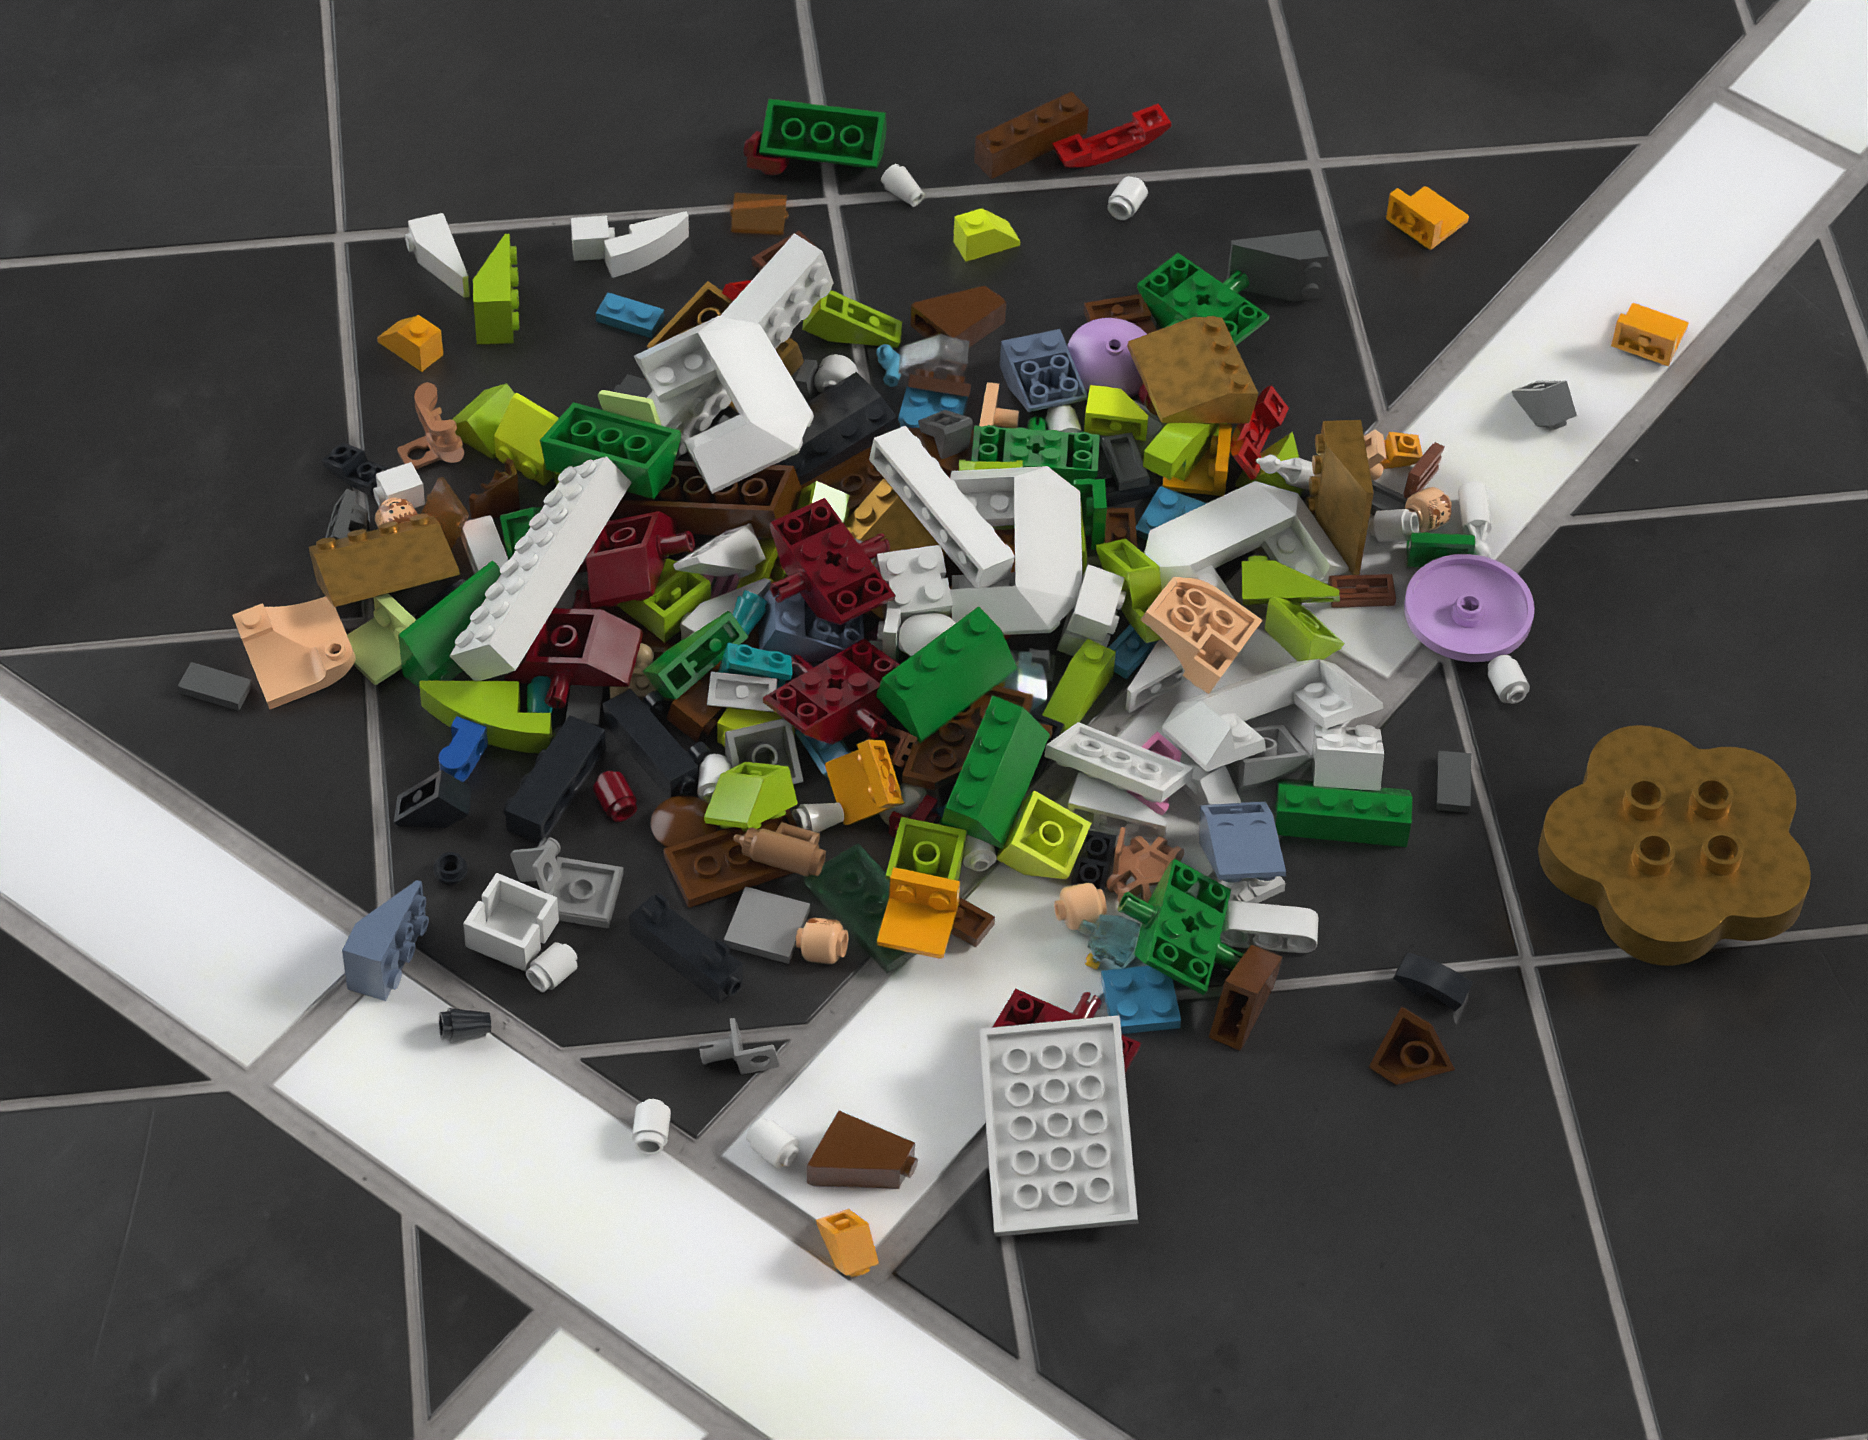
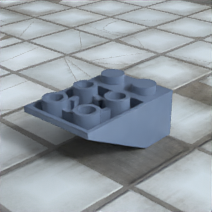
(1041, 371)
(796, 630)
(1241, 841)
(384, 943)

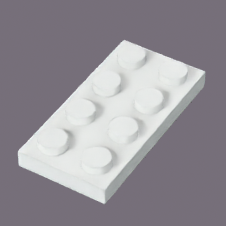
(1118, 762)

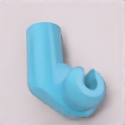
(890, 362)

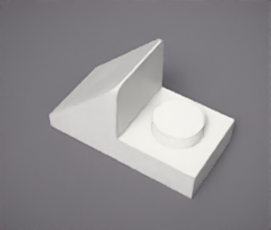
(1211, 786)

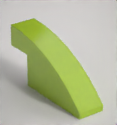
(1179, 448)
(1141, 581)
(491, 705)

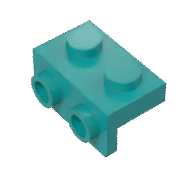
(756, 662)

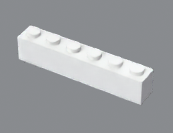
(942, 507)

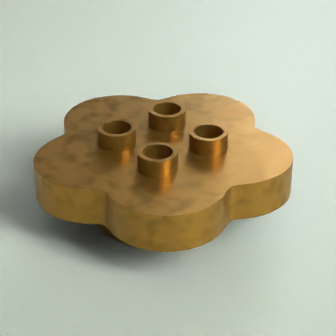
(1678, 845)

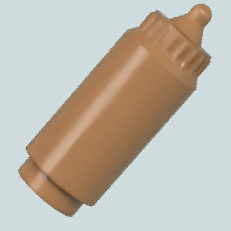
(786, 849)

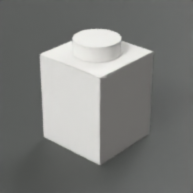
(589, 237)
(400, 483)

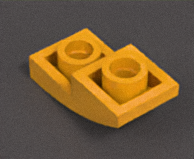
(1401, 450)

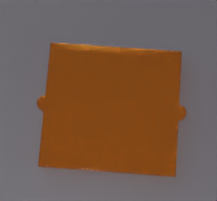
(759, 213)
(447, 510)

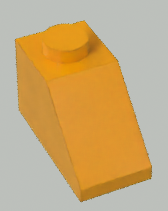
(414, 341)
(848, 1242)

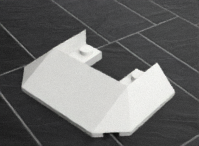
(757, 382)
(1238, 524)
(1046, 548)
(1214, 725)

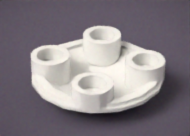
(921, 630)

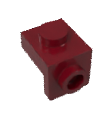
(768, 164)
(925, 812)

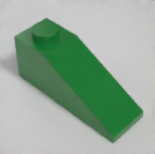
(694, 656)

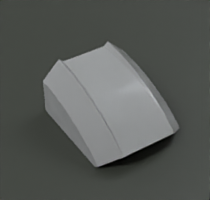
(1282, 757)

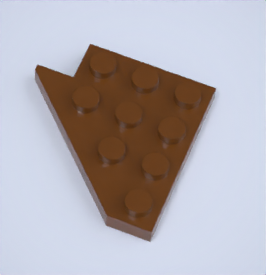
(943, 754)

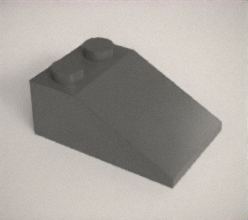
(1282, 265)

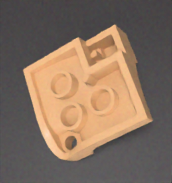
(1201, 628)
(295, 648)

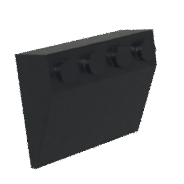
(842, 426)

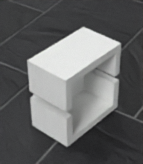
(916, 580)
(1094, 610)
(1347, 757)
(516, 922)

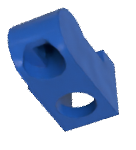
(465, 750)

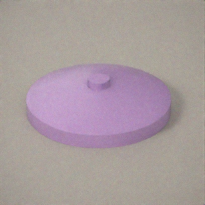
(1469, 607)

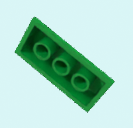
(823, 133)
(636, 447)
(432, 637)
(947, 675)
(996, 773)
(1343, 813)

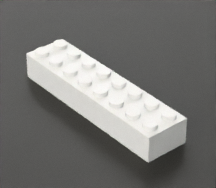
(774, 299)
(540, 569)

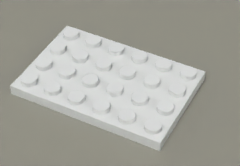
(1058, 1126)

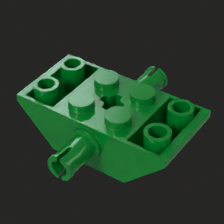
(1186, 291)
(1065, 453)
(1183, 926)

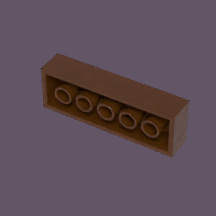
(690, 502)

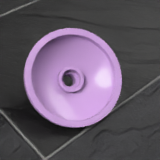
(1099, 363)

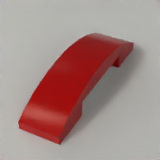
(1116, 142)
(1250, 437)

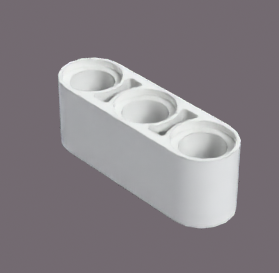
(482, 543)
(1270, 927)

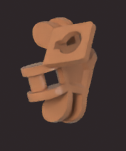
(440, 434)
(1142, 862)

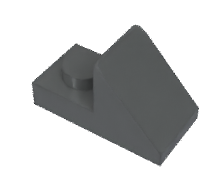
(949, 430)

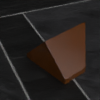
(500, 494)
(1410, 1051)

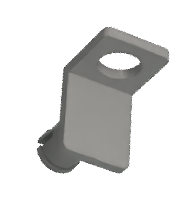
(538, 864)
(733, 1048)

